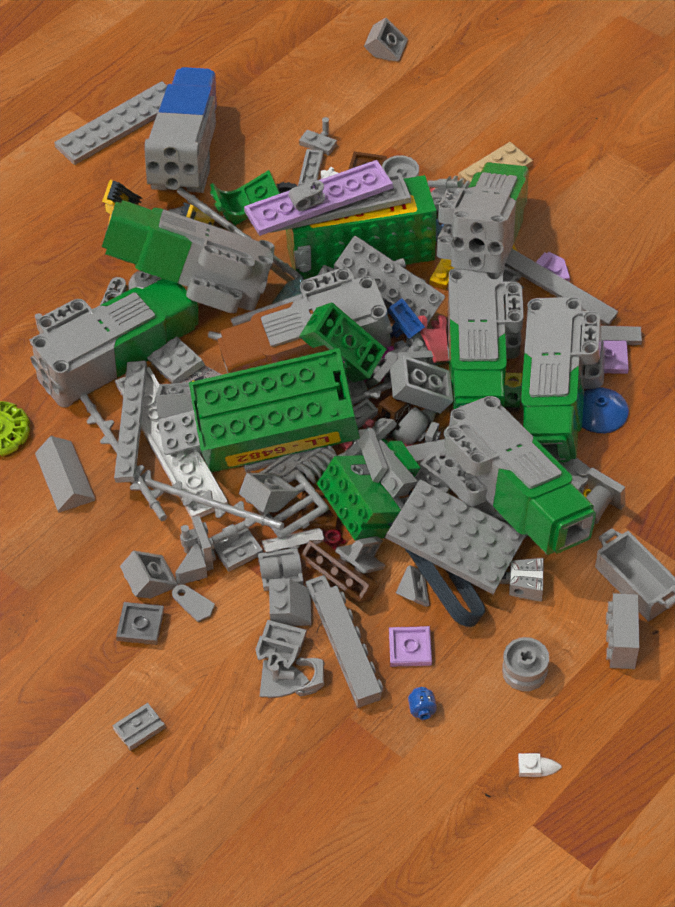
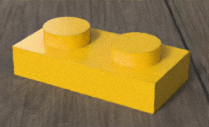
(441, 274)

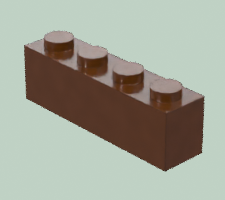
(342, 573)

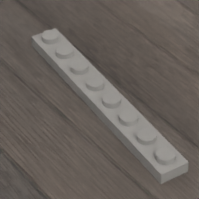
(130, 422)

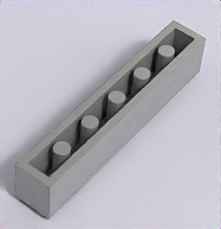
(347, 646)

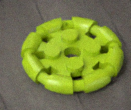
(9, 417)

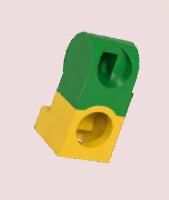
(513, 390)

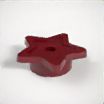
(333, 534)

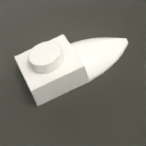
(535, 766)

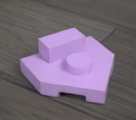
(554, 264)

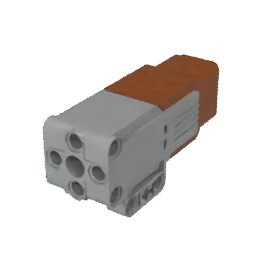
(275, 332)

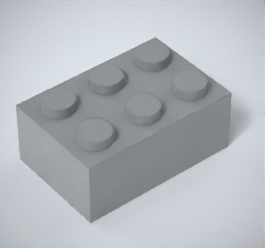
(421, 384)
(622, 631)

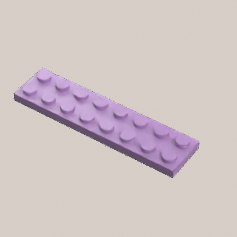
(338, 190)

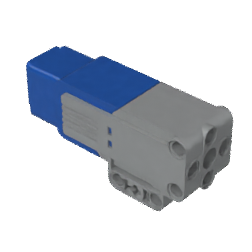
(182, 132)

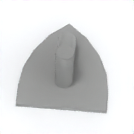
(280, 680)

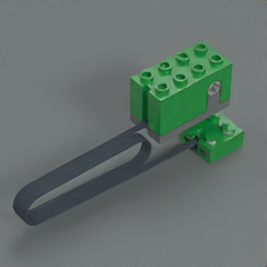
(370, 512)

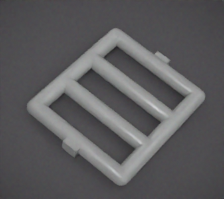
(304, 521)

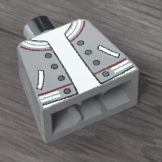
(525, 579)

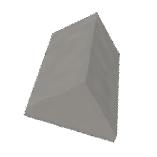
(64, 474)

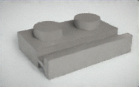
(138, 726)

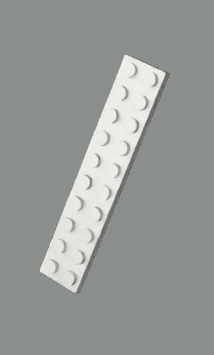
(181, 466)

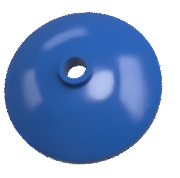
(603, 410)

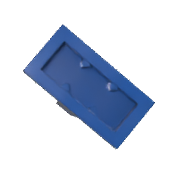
(405, 320)

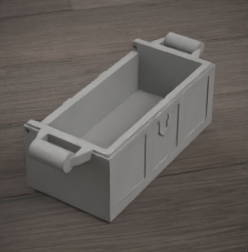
(636, 572)

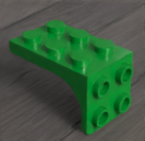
(233, 201)

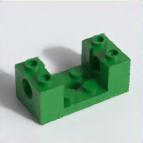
(330, 328)

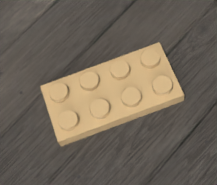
(505, 155)

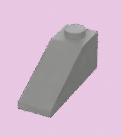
(397, 479)

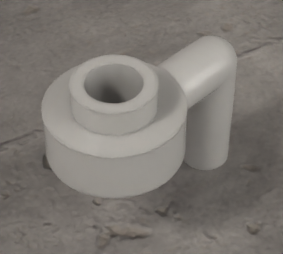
(400, 346)

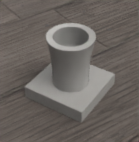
(604, 491)

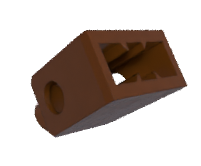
(393, 409)

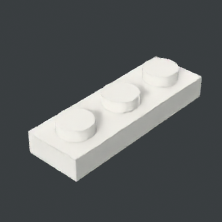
(292, 540)

